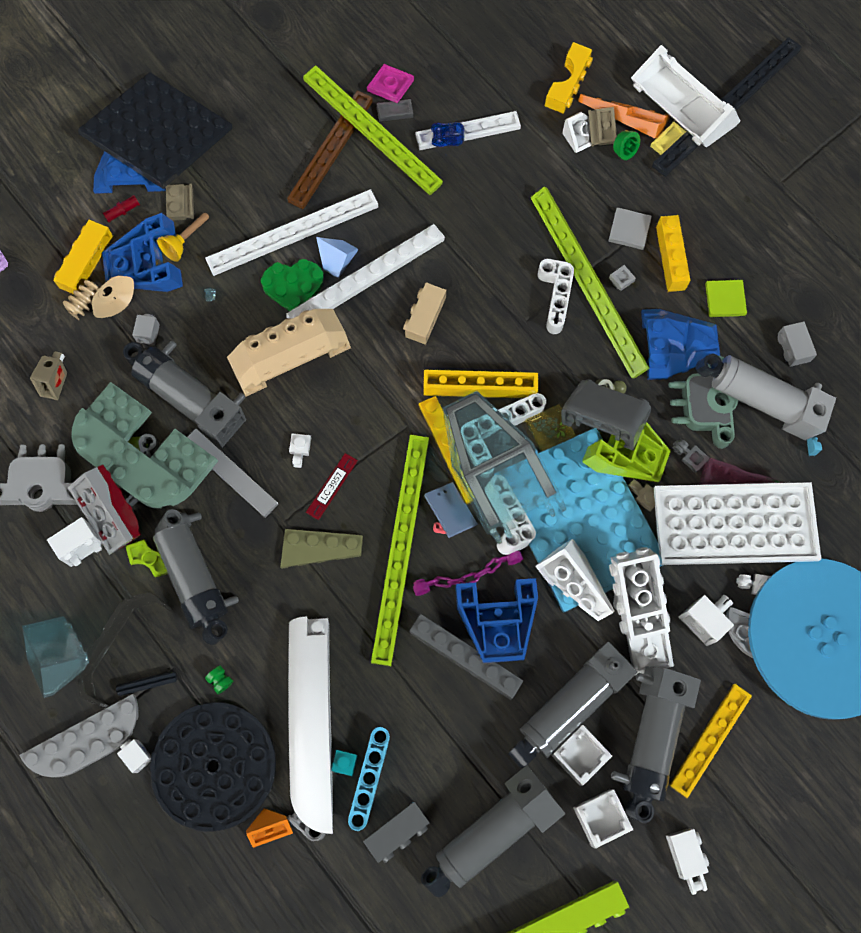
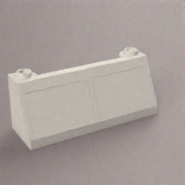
(685, 98)

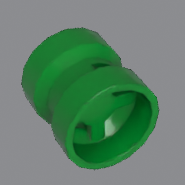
(219, 680)

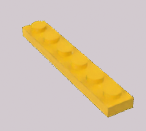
(435, 419)

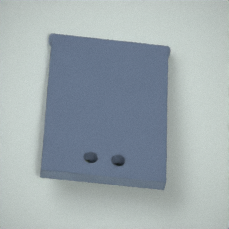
(450, 509)

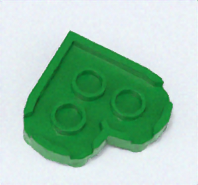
(292, 284)

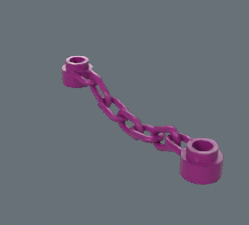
(421, 587)

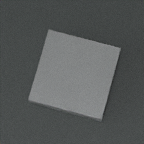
(629, 228)

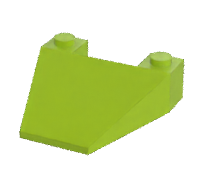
(644, 462)

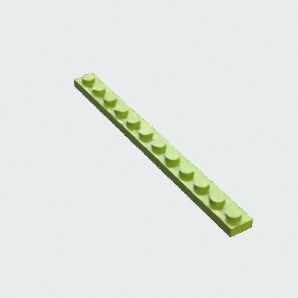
(590, 283)
(400, 551)

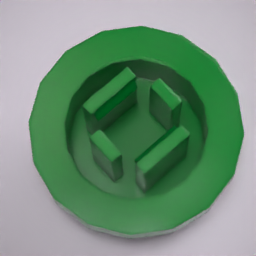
(626, 144)

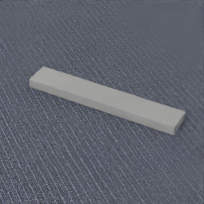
(236, 477)

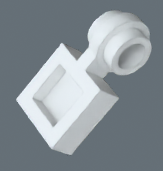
(745, 582)

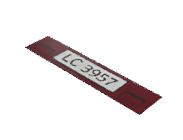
(331, 486)

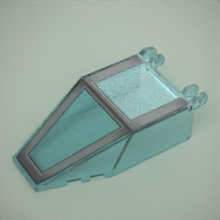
(496, 464)

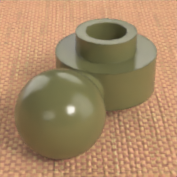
(618, 385)

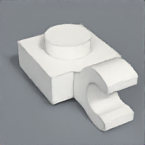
(299, 446)

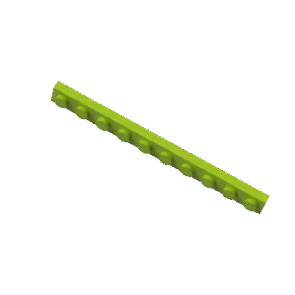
(372, 130)

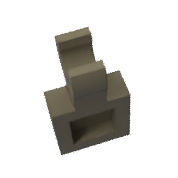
(645, 495)

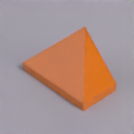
(268, 827)

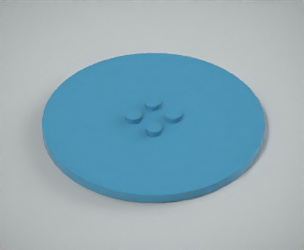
(809, 637)

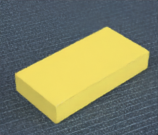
(667, 138)

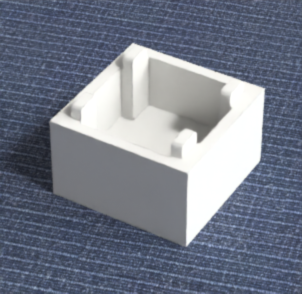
(75, 542)
(581, 755)
(603, 818)

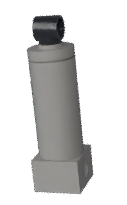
(802, 411)

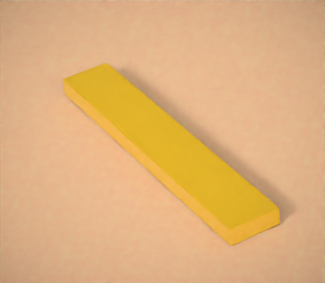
(710, 740)

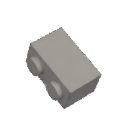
(796, 344)

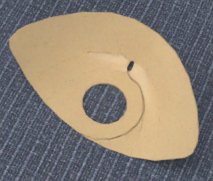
(108, 306)

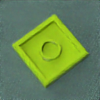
(726, 298)

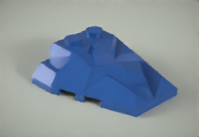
(114, 172)
(676, 342)

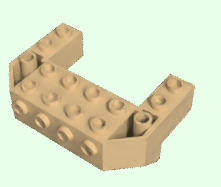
(287, 347)

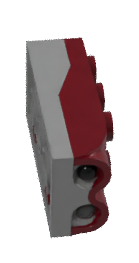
(105, 508)

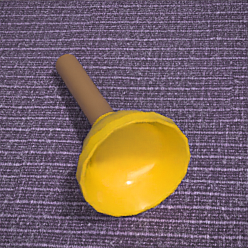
(173, 245)

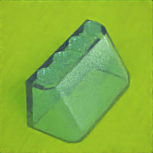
(53, 654)

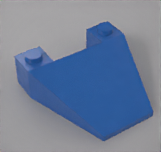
(141, 258)
(500, 628)

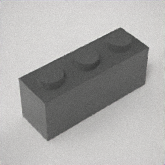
(397, 833)

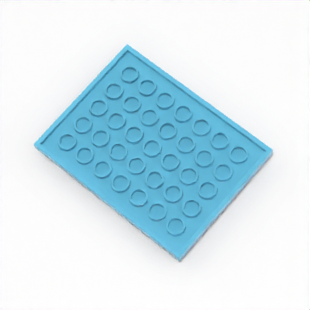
(597, 514)

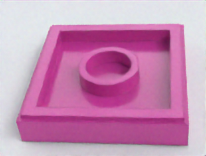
(390, 83)

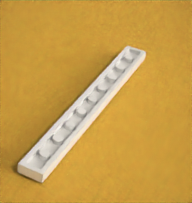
(291, 232)
(372, 272)

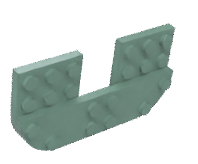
(158, 481)

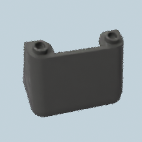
(607, 411)

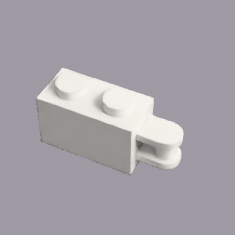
(689, 858)

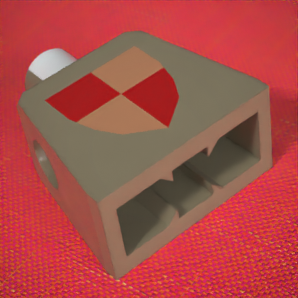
(49, 376)

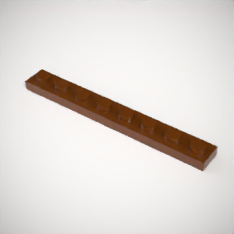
(325, 156)

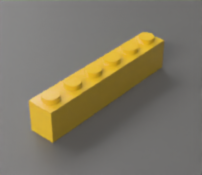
(486, 383)

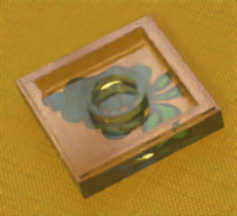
(548, 428)

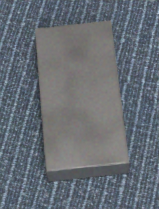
(395, 111)

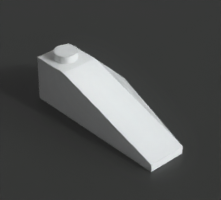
(572, 574)

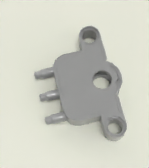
(35, 473)

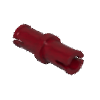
(121, 208)

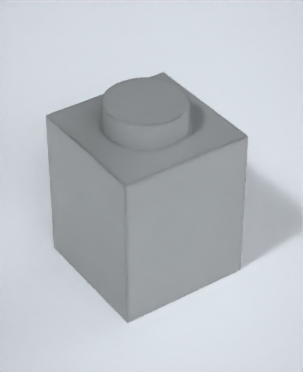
(146, 329)

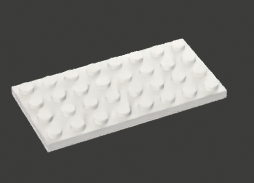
(736, 523)

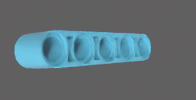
(362, 787)

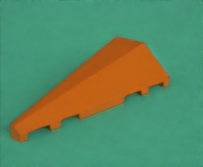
(640, 119)

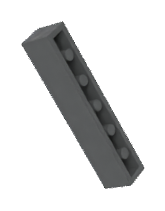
(465, 657)

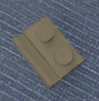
(602, 126)
(179, 202)

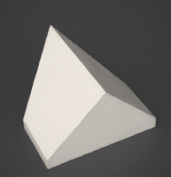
(577, 131)

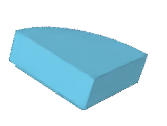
(813, 446)

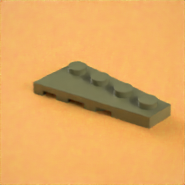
(311, 547)

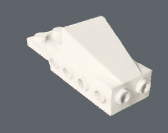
(642, 608)

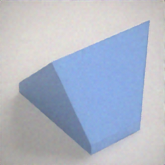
(335, 255)

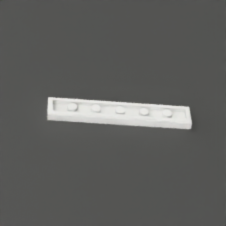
(476, 128)

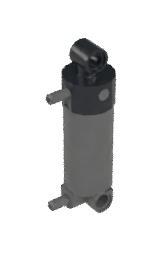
(190, 575)

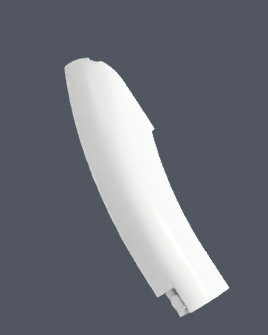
(310, 723)

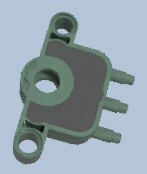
(702, 410)

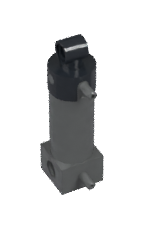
(212, 412)
(657, 737)

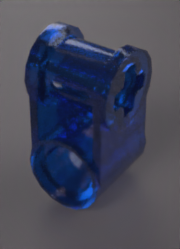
(447, 134)

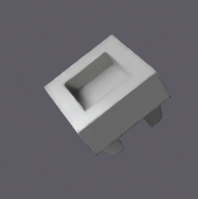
(622, 278)

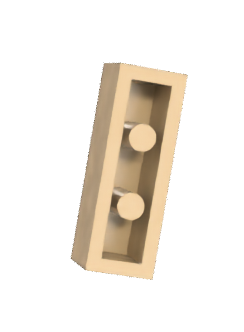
(424, 313)

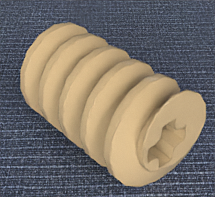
(81, 299)

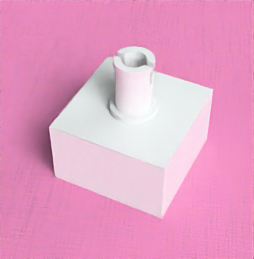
(707, 619)

